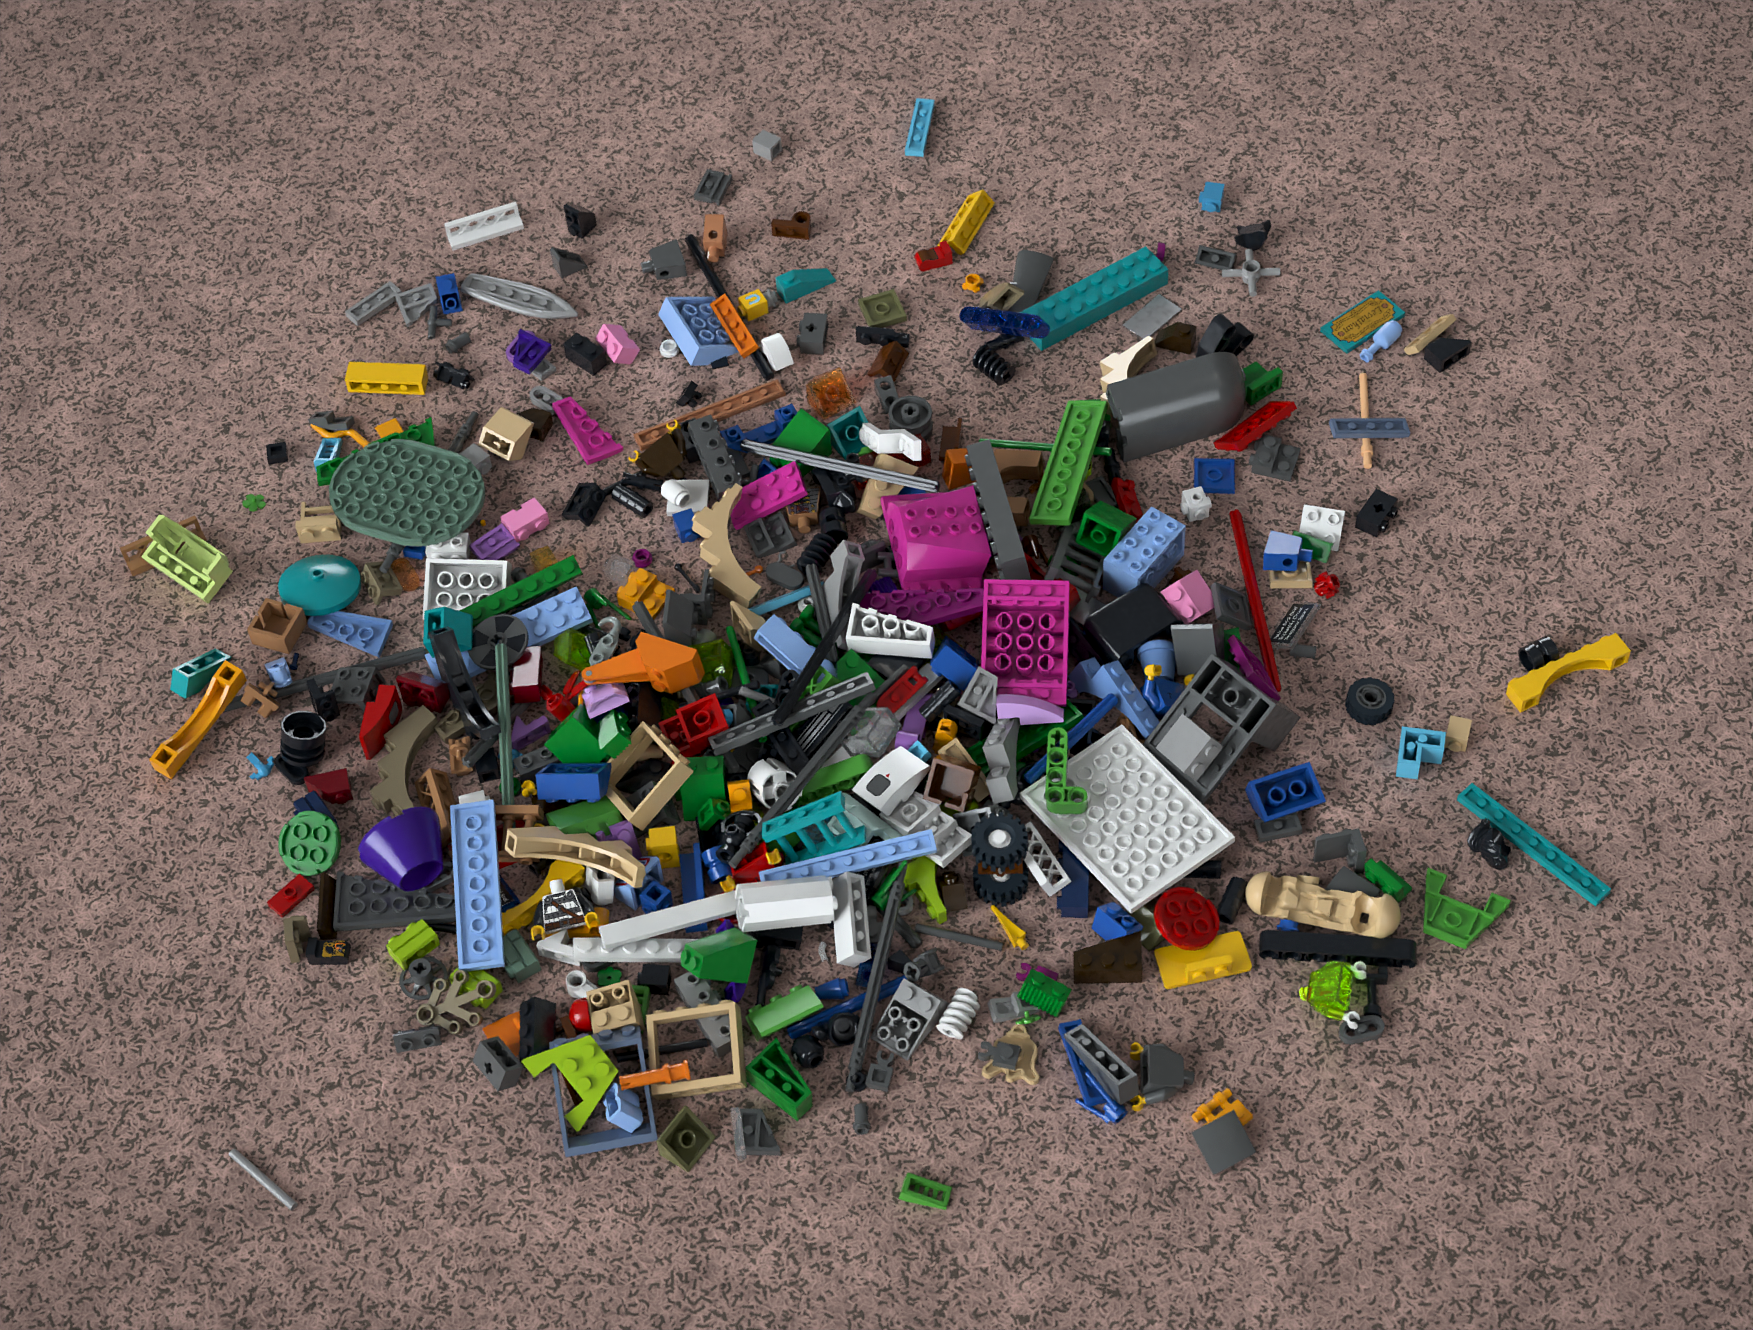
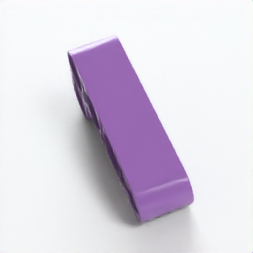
(913, 727)

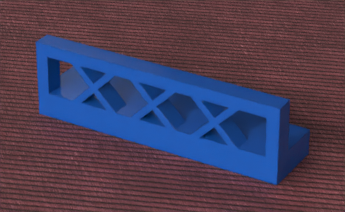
(693, 881)

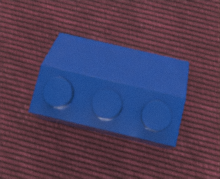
(573, 781)
(1284, 792)

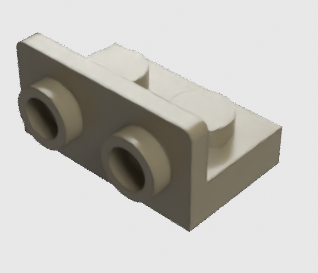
(379, 583)
(295, 933)

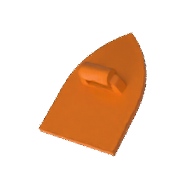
(508, 1031)

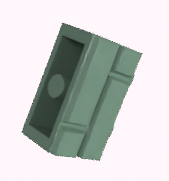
(519, 958)

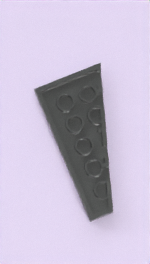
(381, 904)

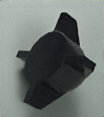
(1253, 235)

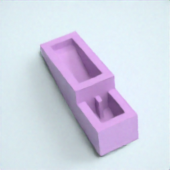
(1029, 709)

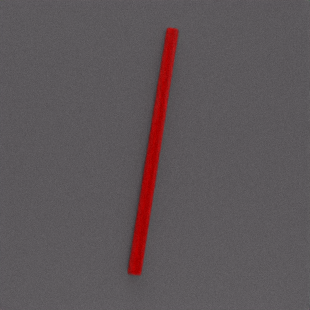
(1254, 598)

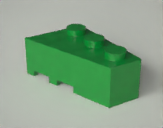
(779, 1081)

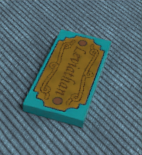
(1361, 321)

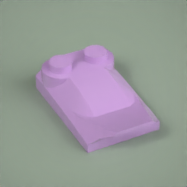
(604, 698)

